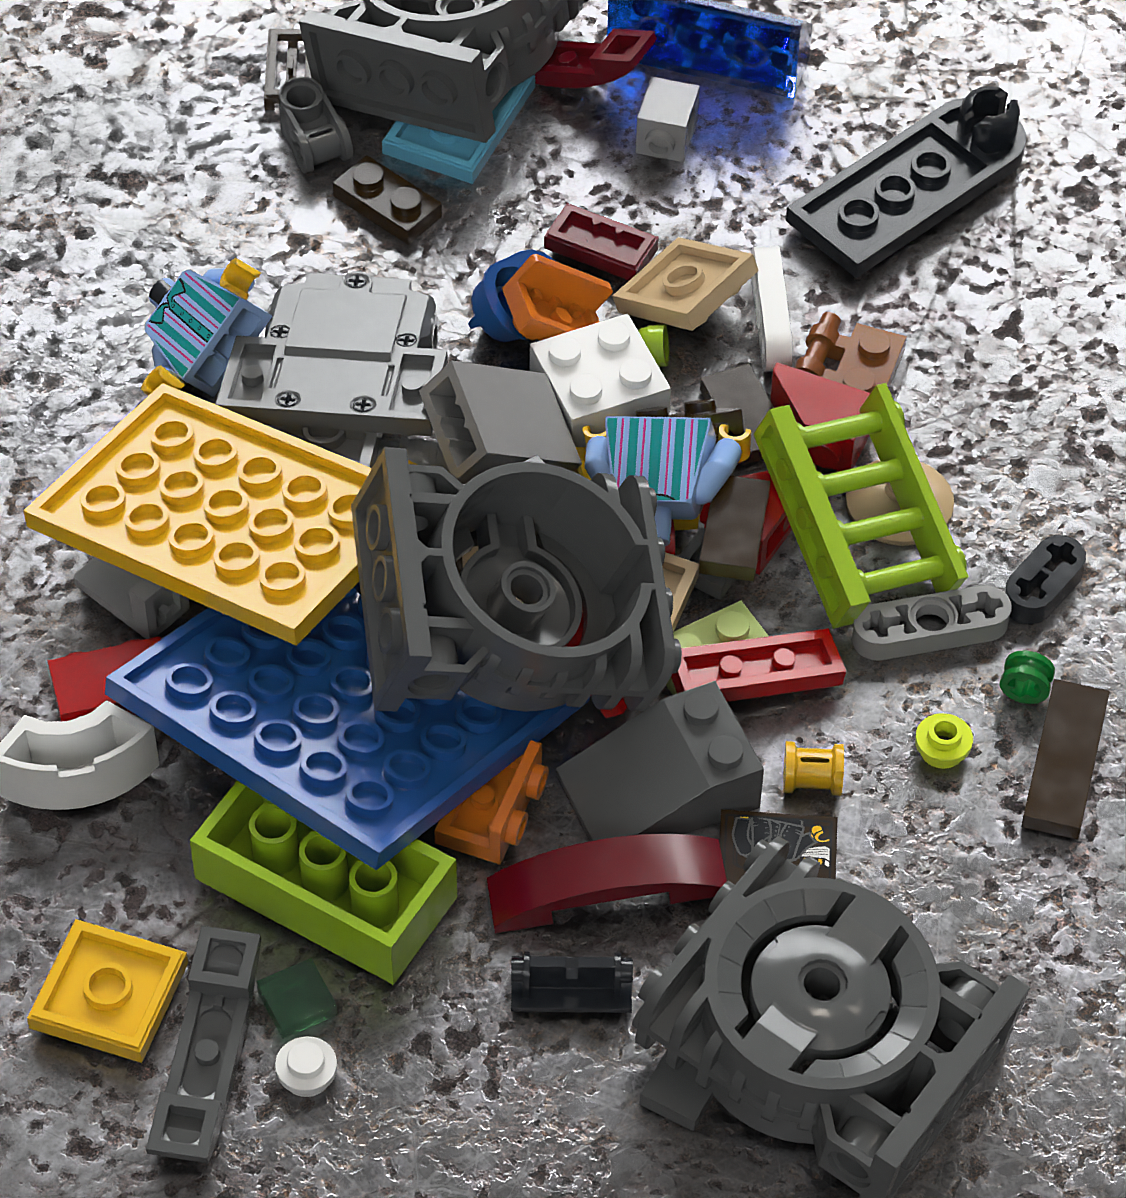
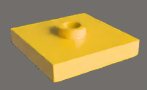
(108, 990)

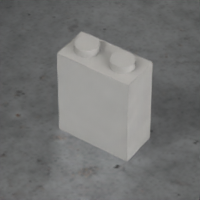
(496, 418)

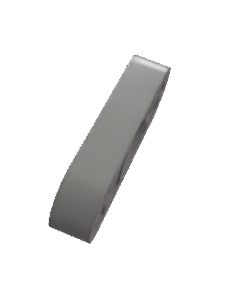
(943, 604)

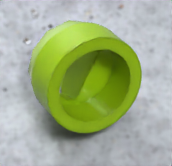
(657, 342)

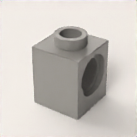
(667, 119)

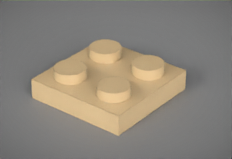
(685, 283)

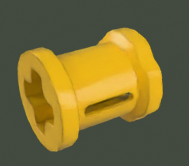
(813, 768)

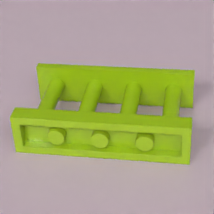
(824, 538)

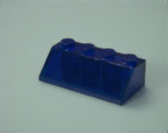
(720, 41)

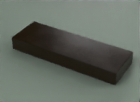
(1065, 759)

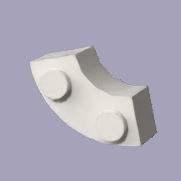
(77, 759)

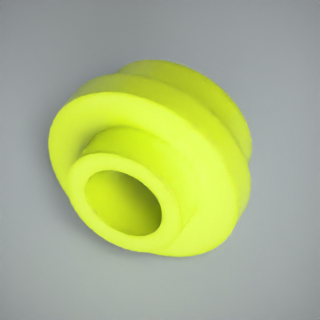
(942, 752)

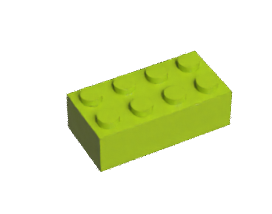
(320, 889)

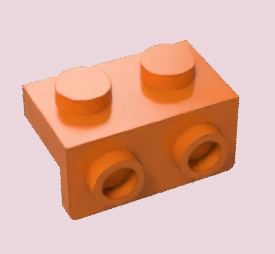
(553, 298)
(496, 812)

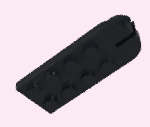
(913, 180)

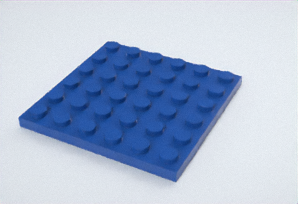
(307, 730)

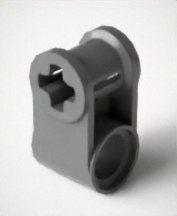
(311, 124)

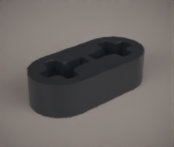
(1053, 585)

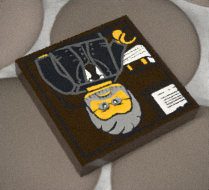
(806, 833)

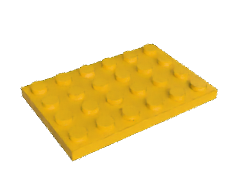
(214, 512)

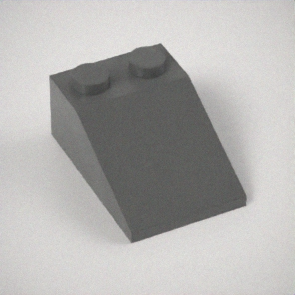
(665, 770)

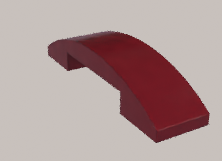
(595, 63)
(604, 872)

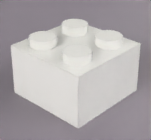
(600, 374)

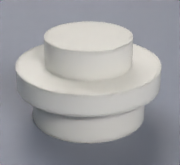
(306, 1066)

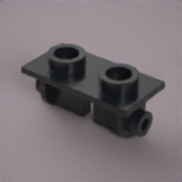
(571, 984)

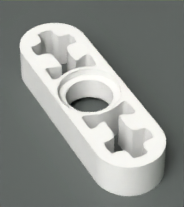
(771, 308)

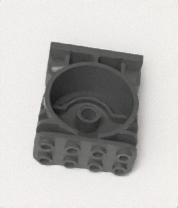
(432, 59)
(541, 539)
(859, 955)

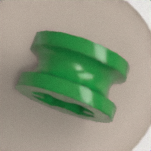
(1027, 677)

